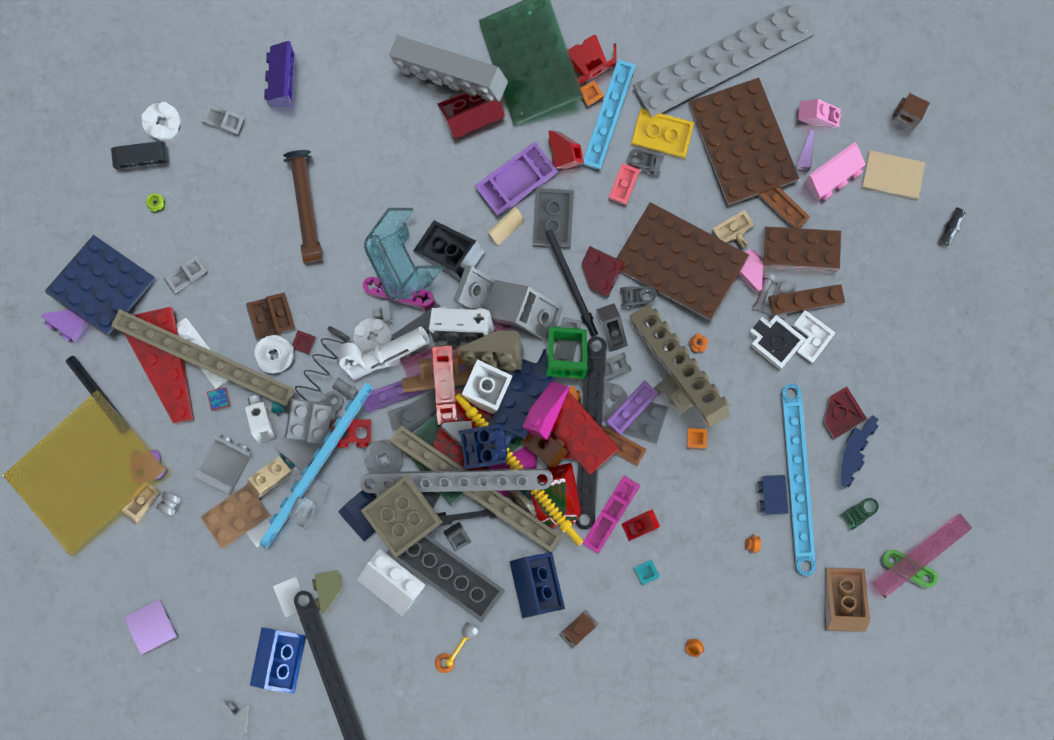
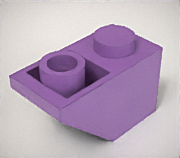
(66, 322)

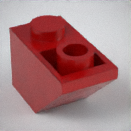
(565, 150)

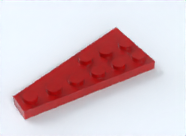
(164, 369)

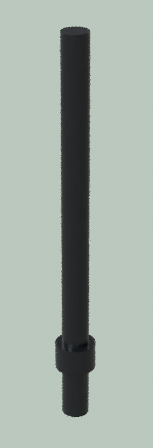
(586, 316)

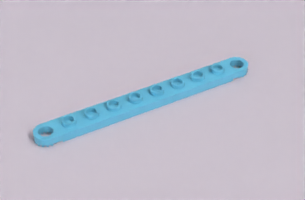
(319, 457)
(798, 480)

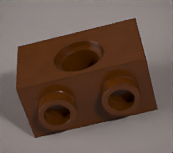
(911, 110)
(552, 454)

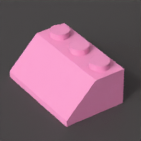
(835, 172)

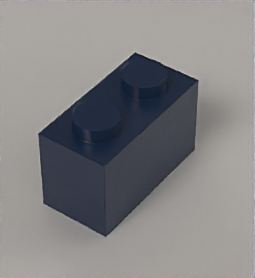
(773, 495)

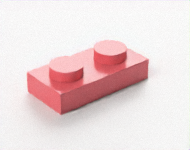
(624, 184)

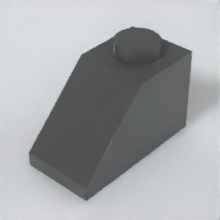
(612, 326)

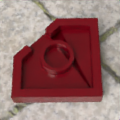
(601, 270)
(842, 413)

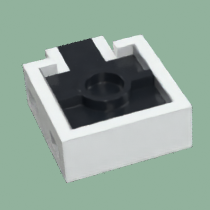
(775, 340)

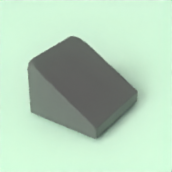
(457, 536)

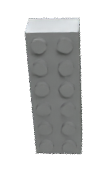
(448, 68)

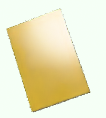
(662, 134)

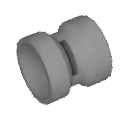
(168, 503)

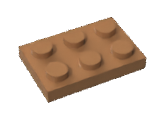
(235, 516)

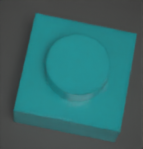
(646, 572)

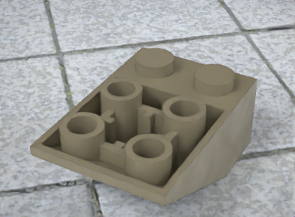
(497, 349)

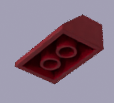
(469, 113)

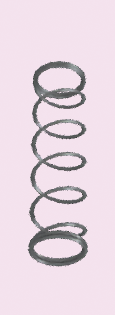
(344, 337)

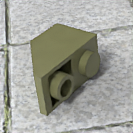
(328, 588)

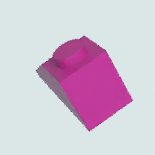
(545, 410)

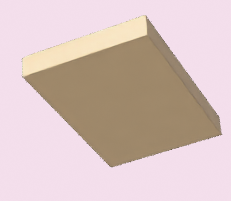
(893, 174)

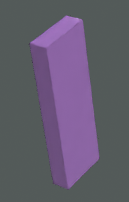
(631, 407)

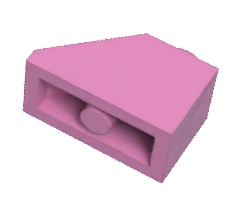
(752, 271)

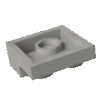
(309, 420)

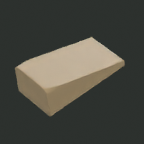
(140, 504)

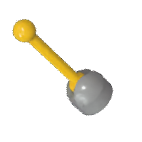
(468, 632)

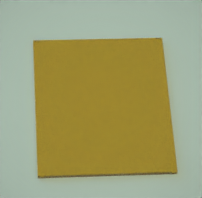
(84, 472)

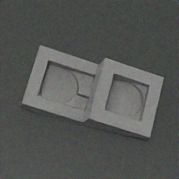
(222, 119)
(185, 275)

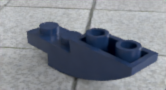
(851, 458)

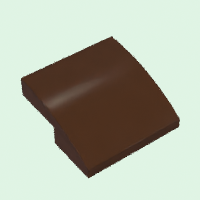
(270, 316)

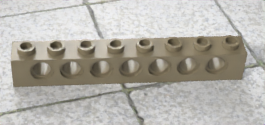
(680, 366)

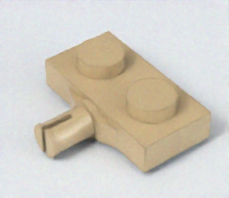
(734, 228)

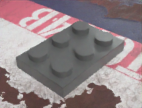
(553, 212)

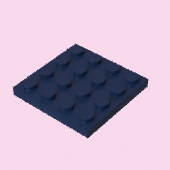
(99, 284)

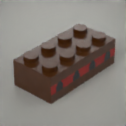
(801, 249)

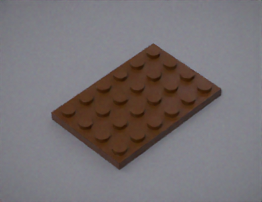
(743, 141)
(681, 261)

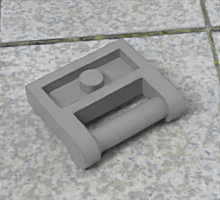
(782, 286)

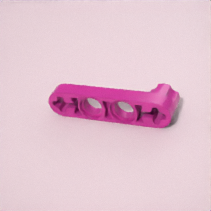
(423, 295)

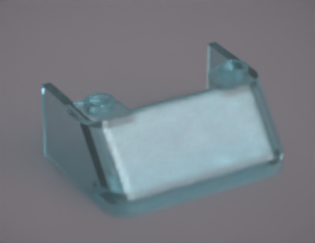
(391, 259)

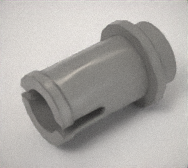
(344, 388)

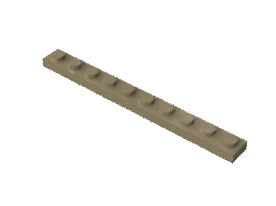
(203, 357)
(491, 500)

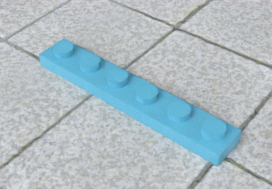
(609, 114)

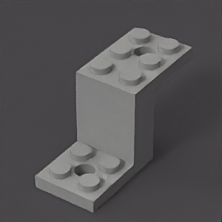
(507, 302)

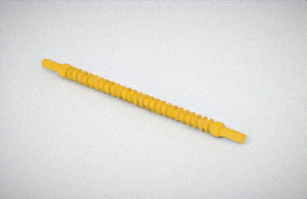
(565, 525)

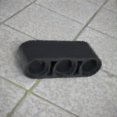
(139, 155)

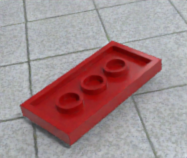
(583, 435)

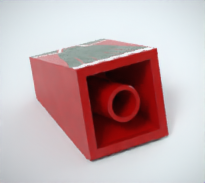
(562, 492)

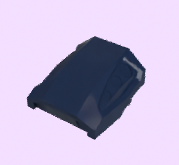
(483, 446)
(354, 517)

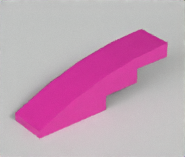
(611, 514)

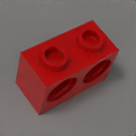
(352, 430)

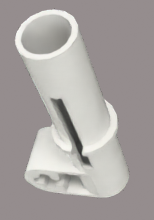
(382, 355)

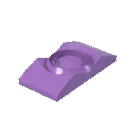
(516, 179)

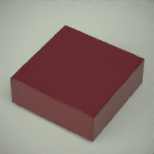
(303, 342)

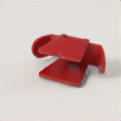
(590, 60)

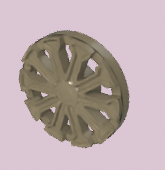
(522, 501)

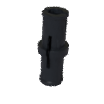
(952, 226)

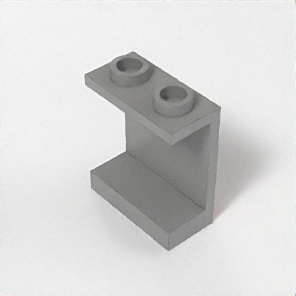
(223, 464)

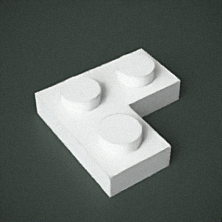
(817, 334)

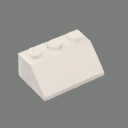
(391, 582)

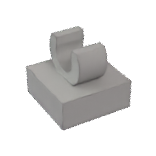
(383, 312)

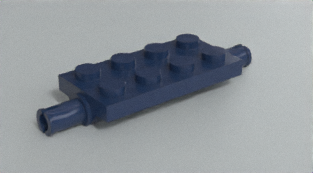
(520, 396)

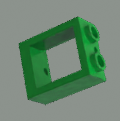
(566, 369)

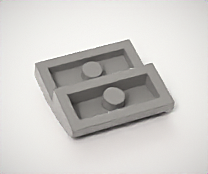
(297, 451)

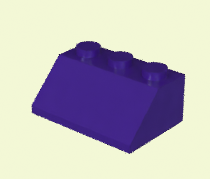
(280, 75)

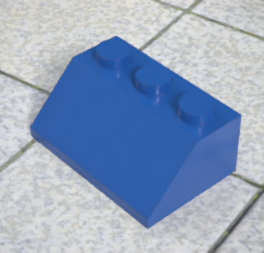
(277, 660)

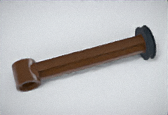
(310, 248)

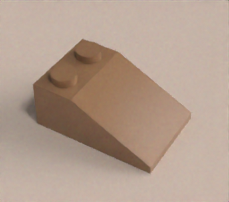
(846, 600)

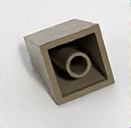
(673, 396)

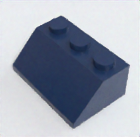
(537, 585)

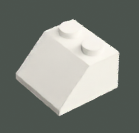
(486, 387)

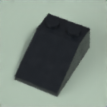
(448, 248)

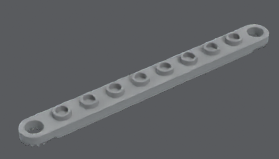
(461, 480)

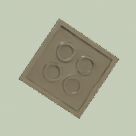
(401, 516)

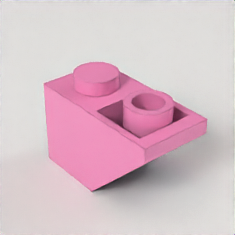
(819, 113)

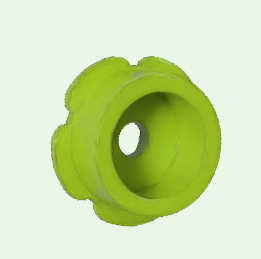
(154, 197)

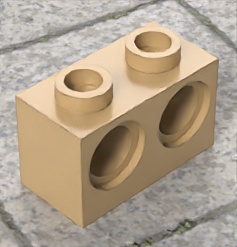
(268, 477)

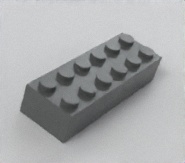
(451, 576)

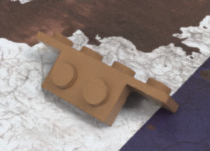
(426, 380)

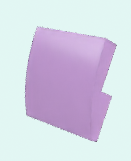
(150, 626)

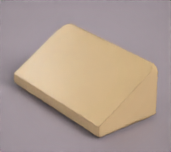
(506, 226)

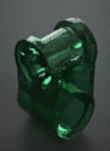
(859, 513)

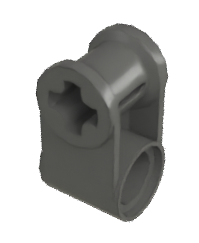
(646, 161)
(636, 296)

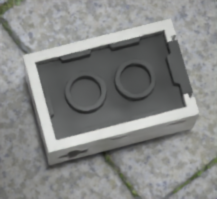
(459, 325)

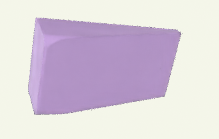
(805, 160)

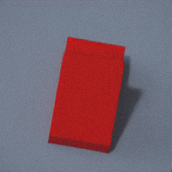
(640, 525)

